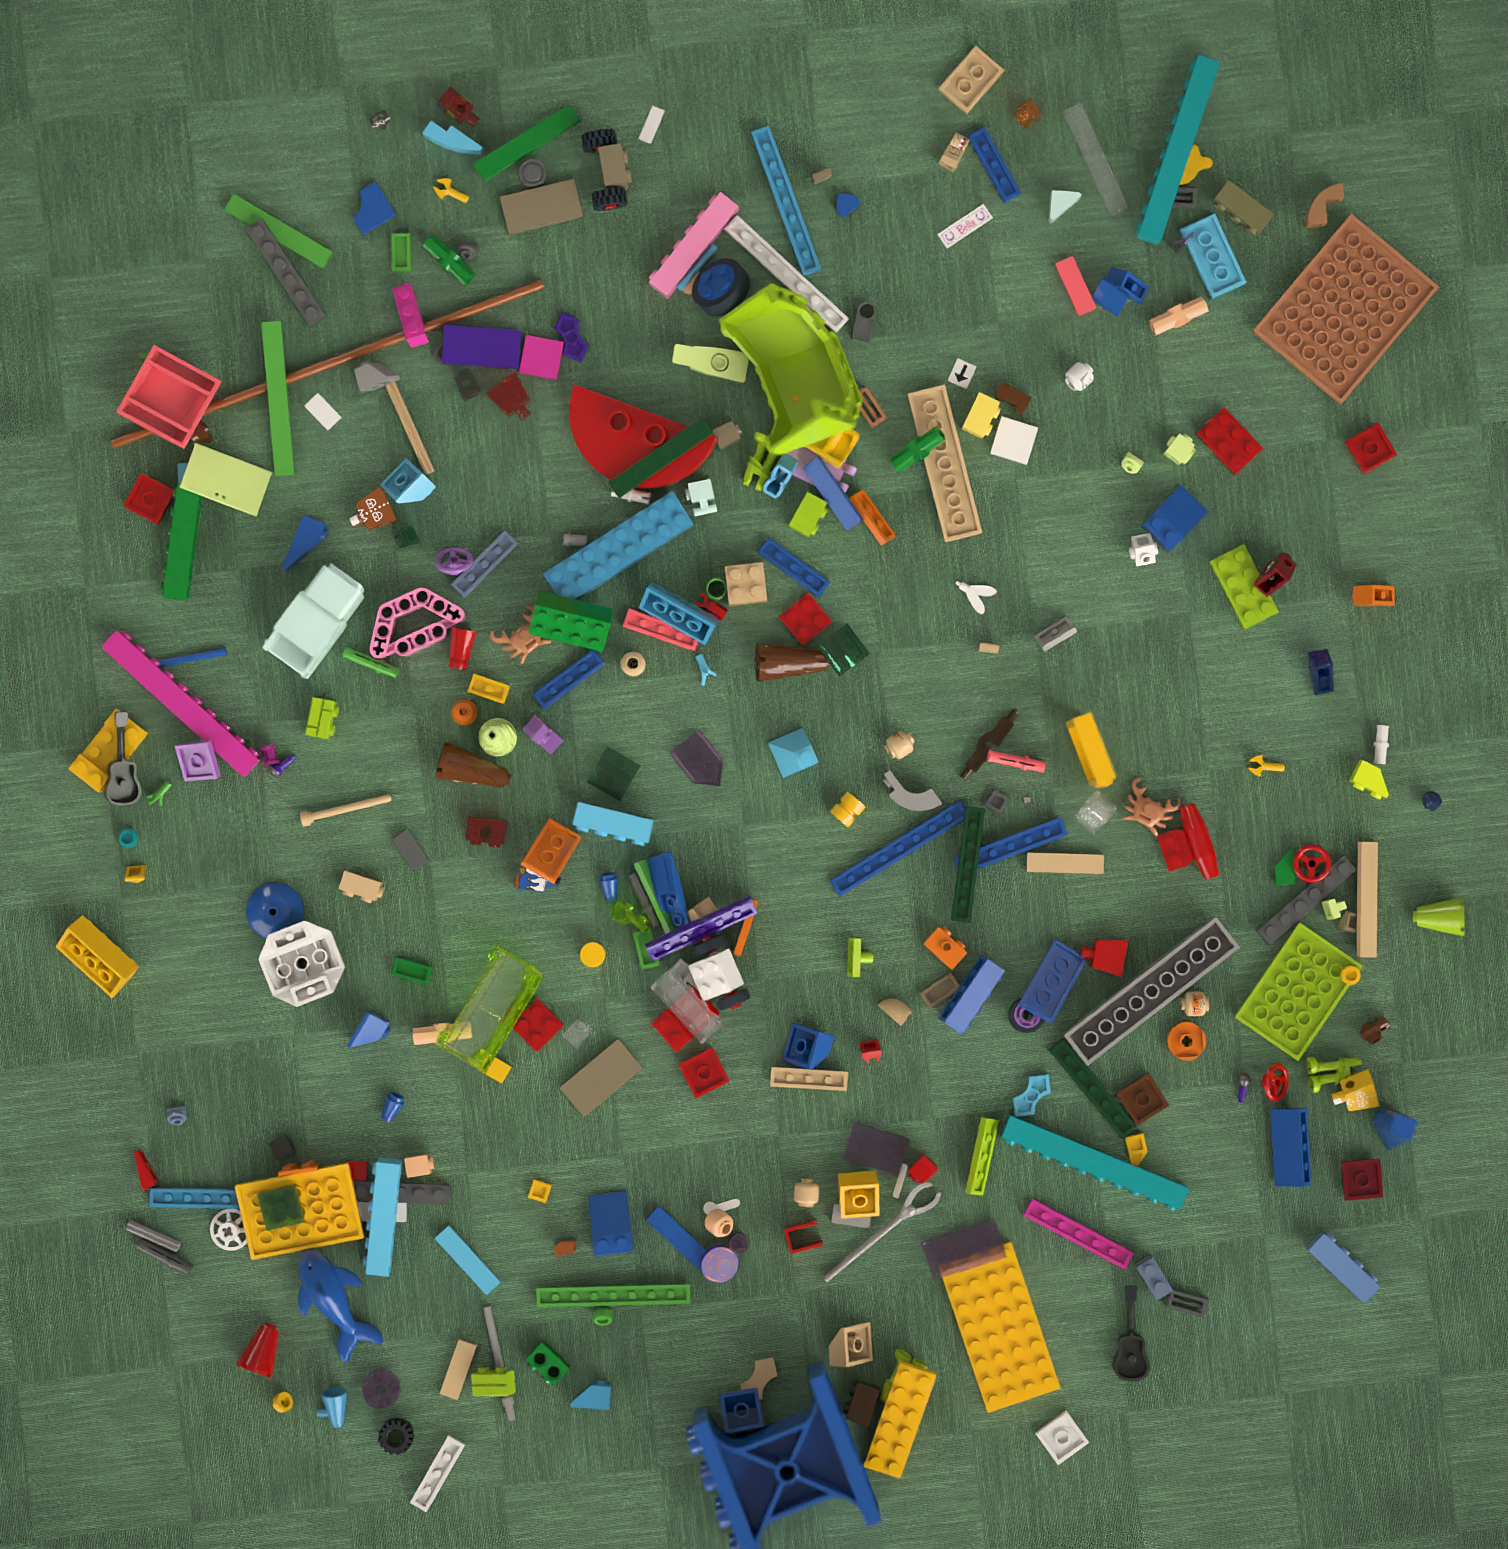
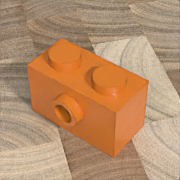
(945, 947)

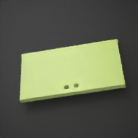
(221, 476)

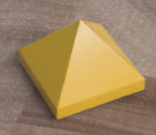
(135, 873)

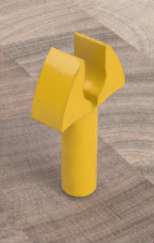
(450, 191)
(1264, 766)

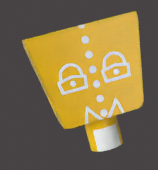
(1357, 1092)

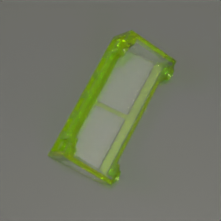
(491, 1010)

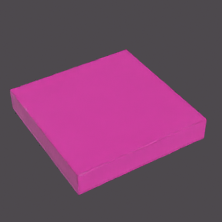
(541, 357)

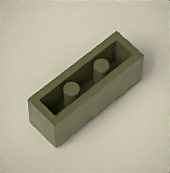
(1242, 208)

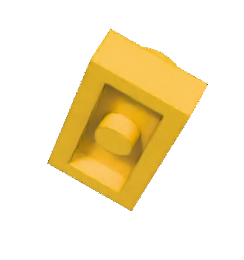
(488, 688)

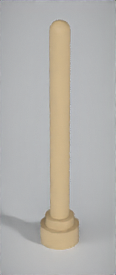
(309, 817)

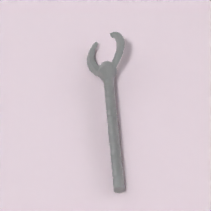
(907, 1211)

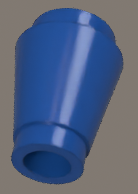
(609, 885)
(392, 1105)

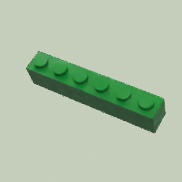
(182, 544)

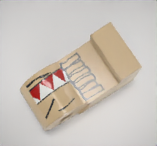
(954, 152)

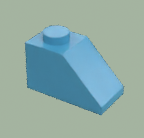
(594, 1396)

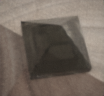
(380, 120)

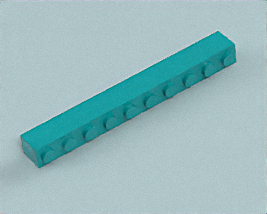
(1178, 149)
(1095, 1162)

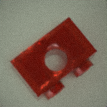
(475, 827)

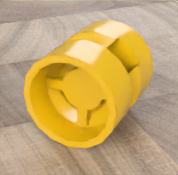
(847, 809)

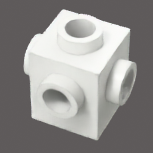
(1144, 553)

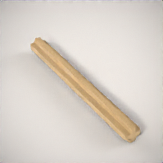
(409, 428)

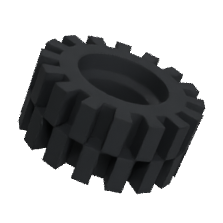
(391, 1447)

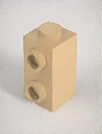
(362, 886)

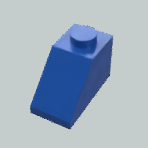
(1128, 283)

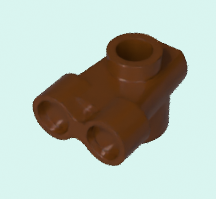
(201, 433)
(1371, 1031)

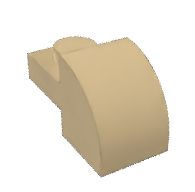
(702, 909)

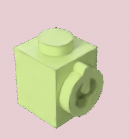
(1180, 449)

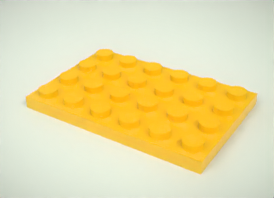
(327, 1205)

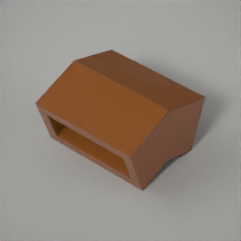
(565, 1246)

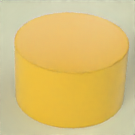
(592, 954)

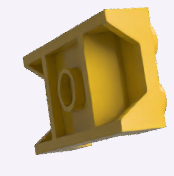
(834, 448)
(93, 762)

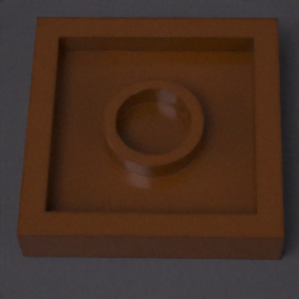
(1142, 1099)

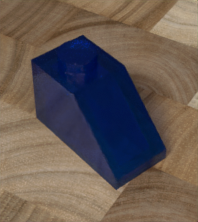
(1321, 671)

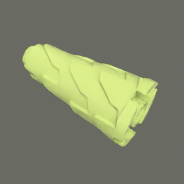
(505, 737)

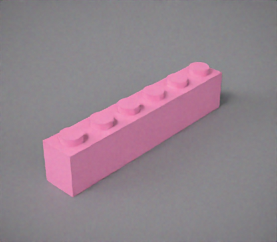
(694, 244)

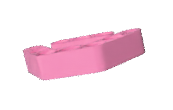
(415, 604)

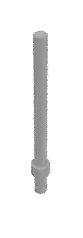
(507, 1401)

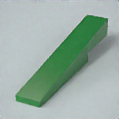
(526, 143)

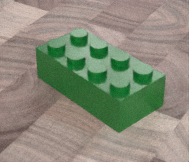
(570, 621)

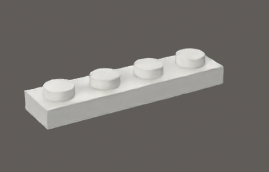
(437, 1473)

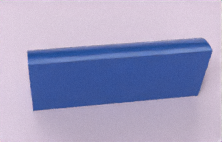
(1290, 1147)

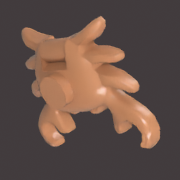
(520, 639)
(1147, 810)

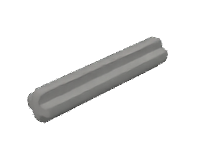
(153, 1236)

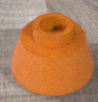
(463, 718)

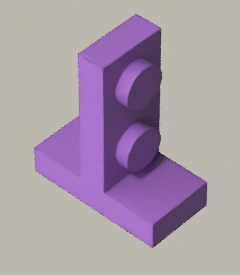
(542, 735)

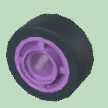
(1020, 1024)

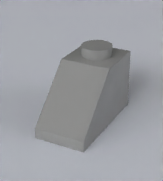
(374, 375)

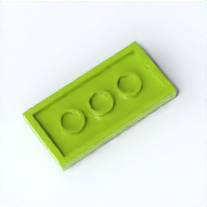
(1237, 575)

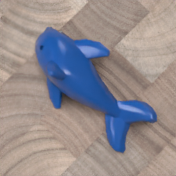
(325, 1288)

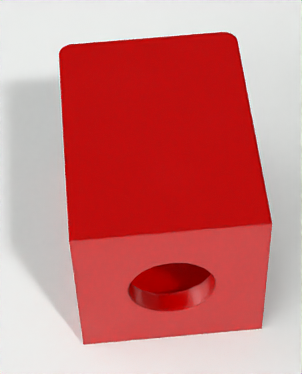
(805, 1246)

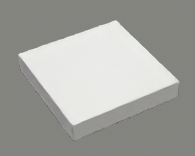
(1014, 440)
(1062, 1437)

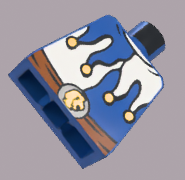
(531, 881)

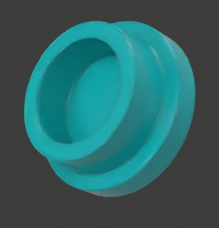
(128, 838)

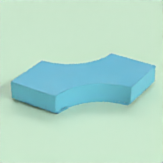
(1037, 1087)

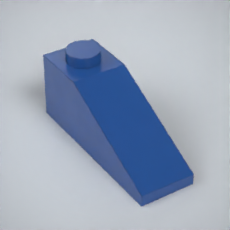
(306, 539)

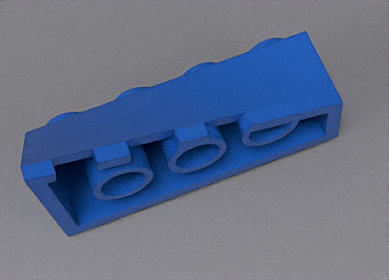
(1393, 1127)

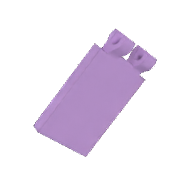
(806, 456)

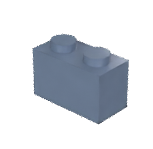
(1153, 1277)

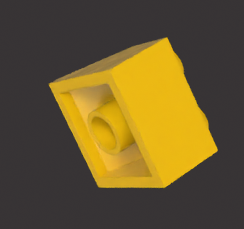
(858, 1194)

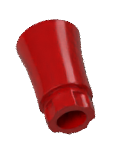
(460, 647)

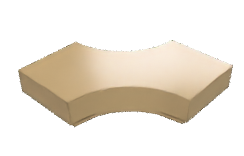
(763, 1372)

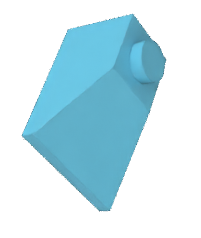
(407, 483)
(793, 752)

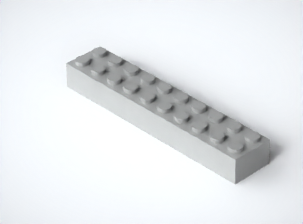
(1150, 990)

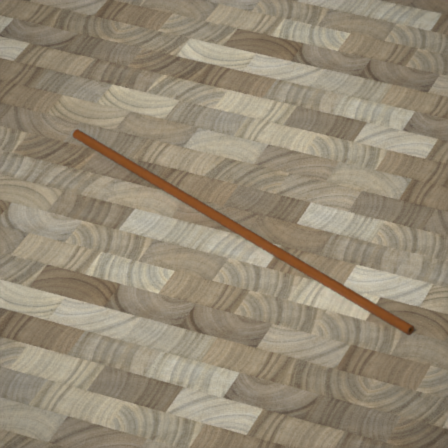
(350, 355)

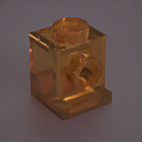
(1028, 114)

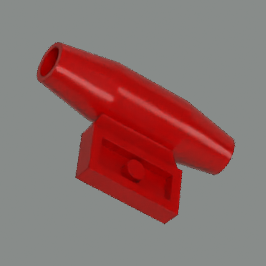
(1190, 844)

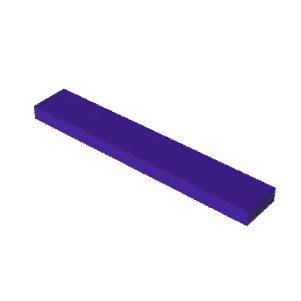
(701, 928)

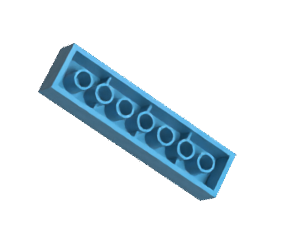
(619, 548)

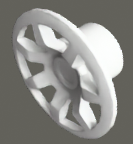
(228, 1230)

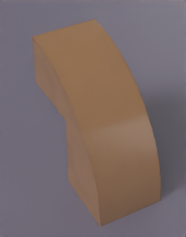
(1316, 213)

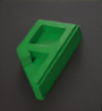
(1284, 869)

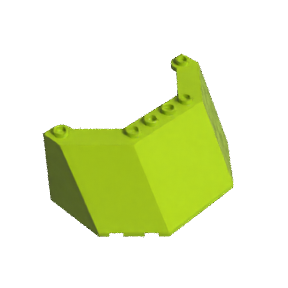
(795, 358)

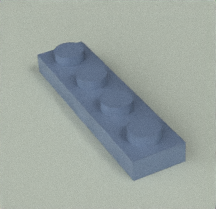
(485, 564)

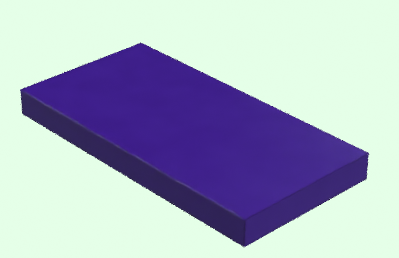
(481, 347)

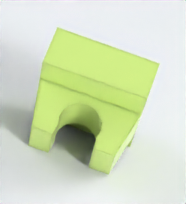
(1332, 908)

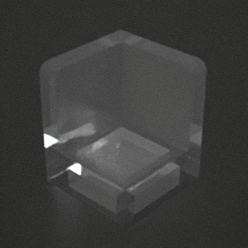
(577, 1033)

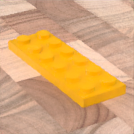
(900, 1419)

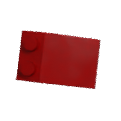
(673, 1029)

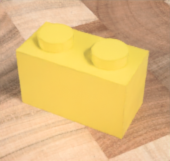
(981, 415)

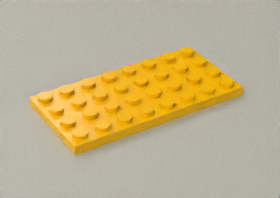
(1001, 1332)

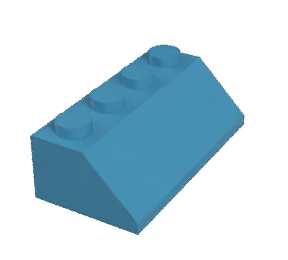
(678, 613)

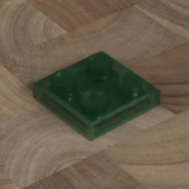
(281, 1207)

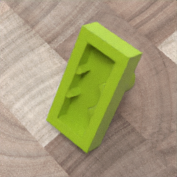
(856, 957)

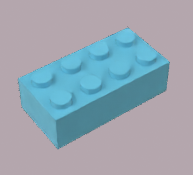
(613, 822)

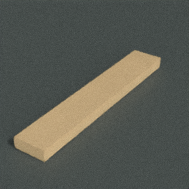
(1367, 899)

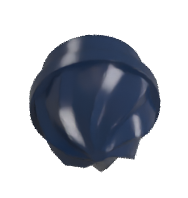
(1431, 800)

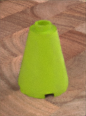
(1442, 916)

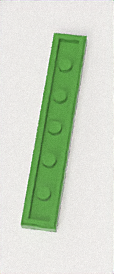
(283, 233)

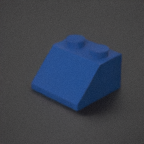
(741, 1410)

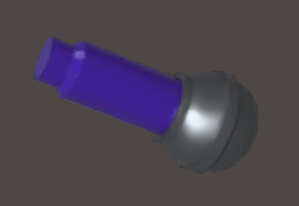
(1243, 1080)

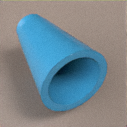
(335, 1404)

